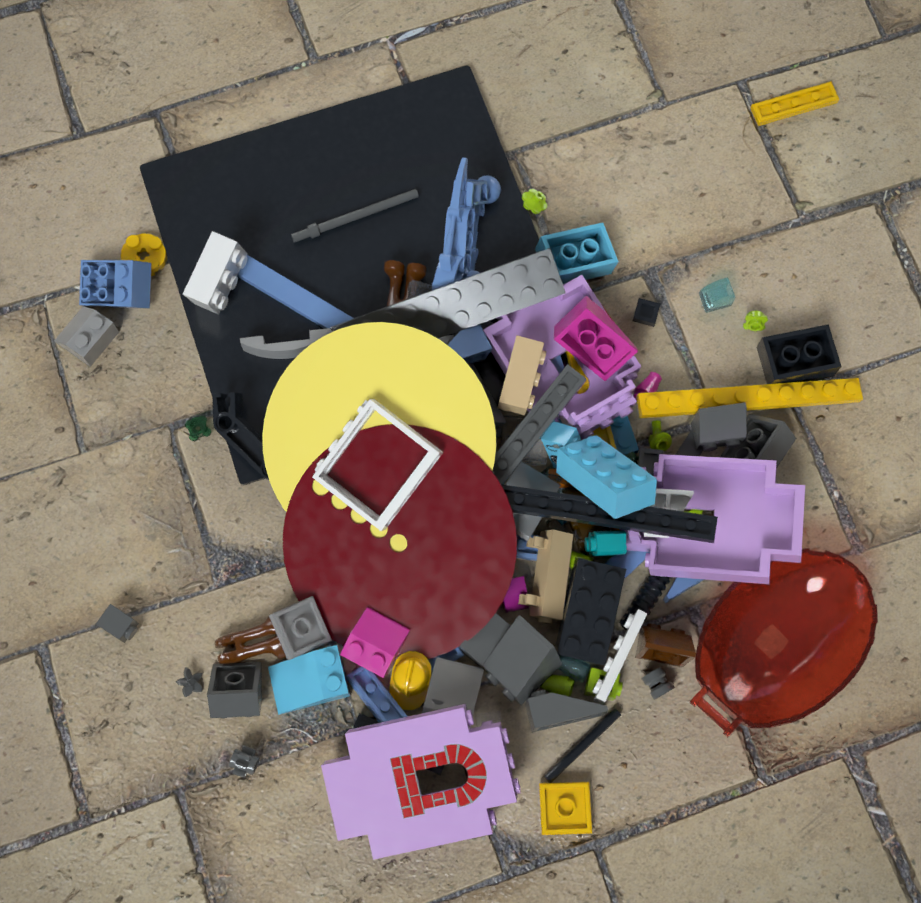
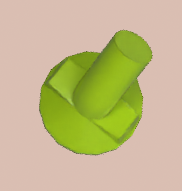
(659, 440)

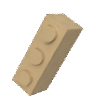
(522, 375)

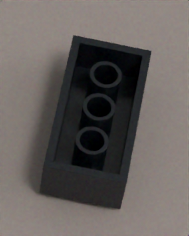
(590, 611)

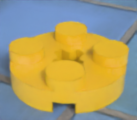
(145, 242)

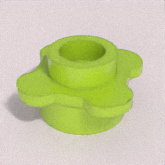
(755, 321)

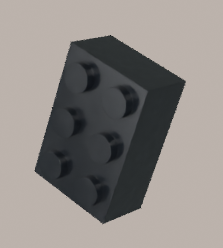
(799, 355)

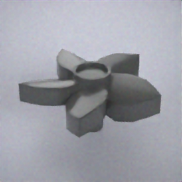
(190, 682)

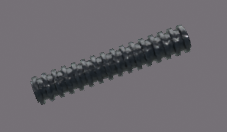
(647, 596)

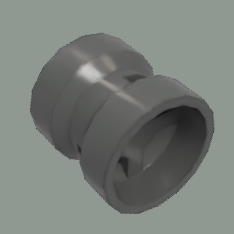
(656, 677)

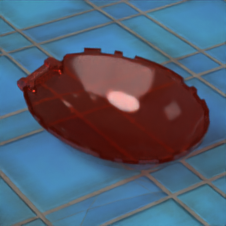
(785, 644)

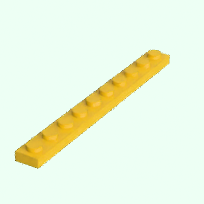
(755, 396)

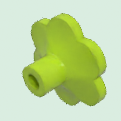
(534, 201)

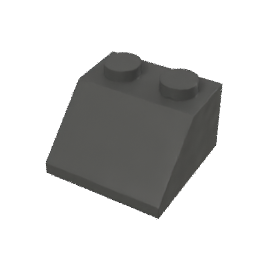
(719, 427)
(235, 690)

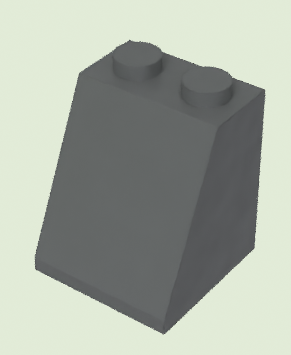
(521, 661)

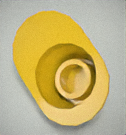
(410, 680)

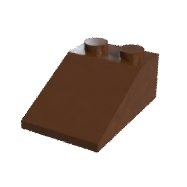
(665, 646)

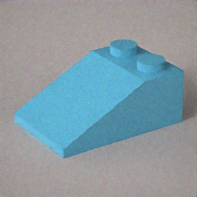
(309, 680)

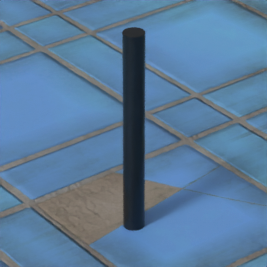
(578, 749)

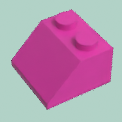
(375, 642)

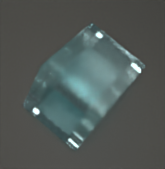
(717, 295)

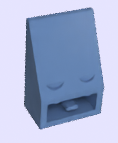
(115, 283)

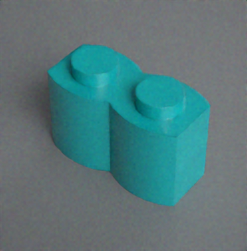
(606, 543)

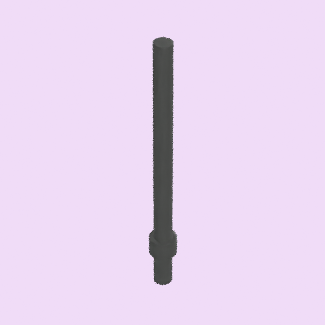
(314, 230)

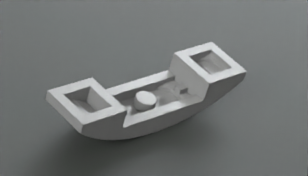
(282, 350)

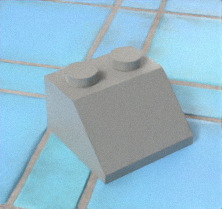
(87, 335)

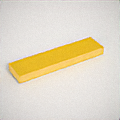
(794, 103)

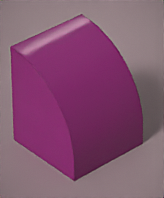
(512, 597)

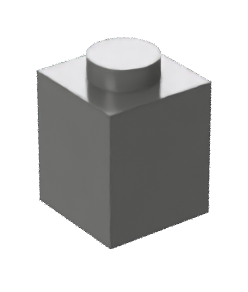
(118, 623)

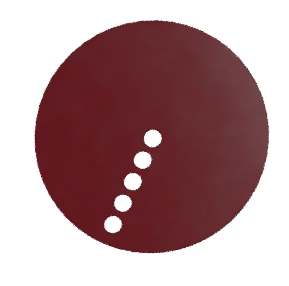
(455, 532)

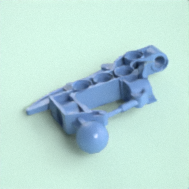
(462, 224)

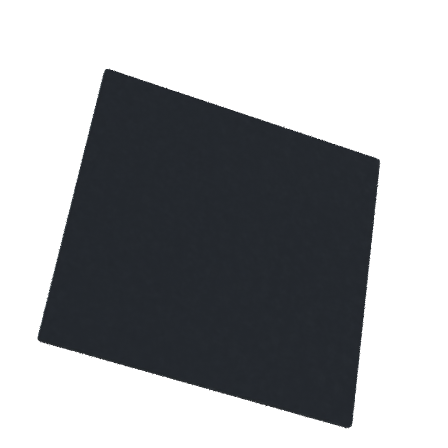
(313, 171)

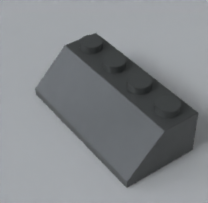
(764, 440)

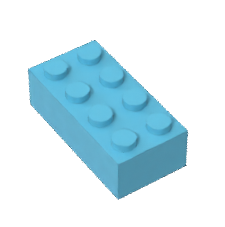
(606, 476)

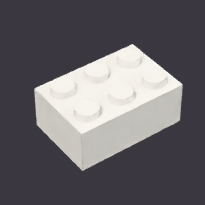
(216, 273)

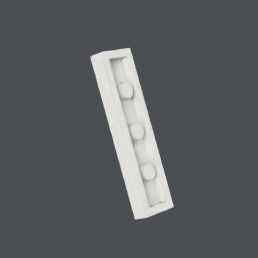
(615, 664)

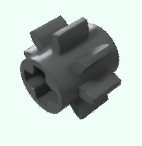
(244, 761)

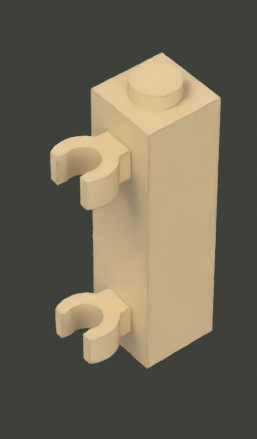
(550, 575)

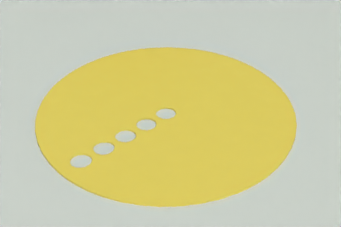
(381, 361)

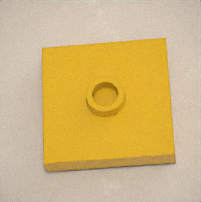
(565, 808)

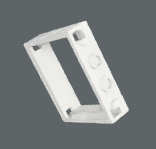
(339, 446)

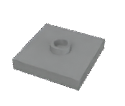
(300, 628)

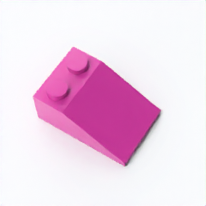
(594, 339)

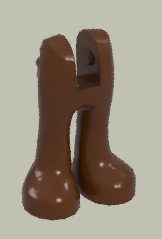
(395, 271)
(244, 652)

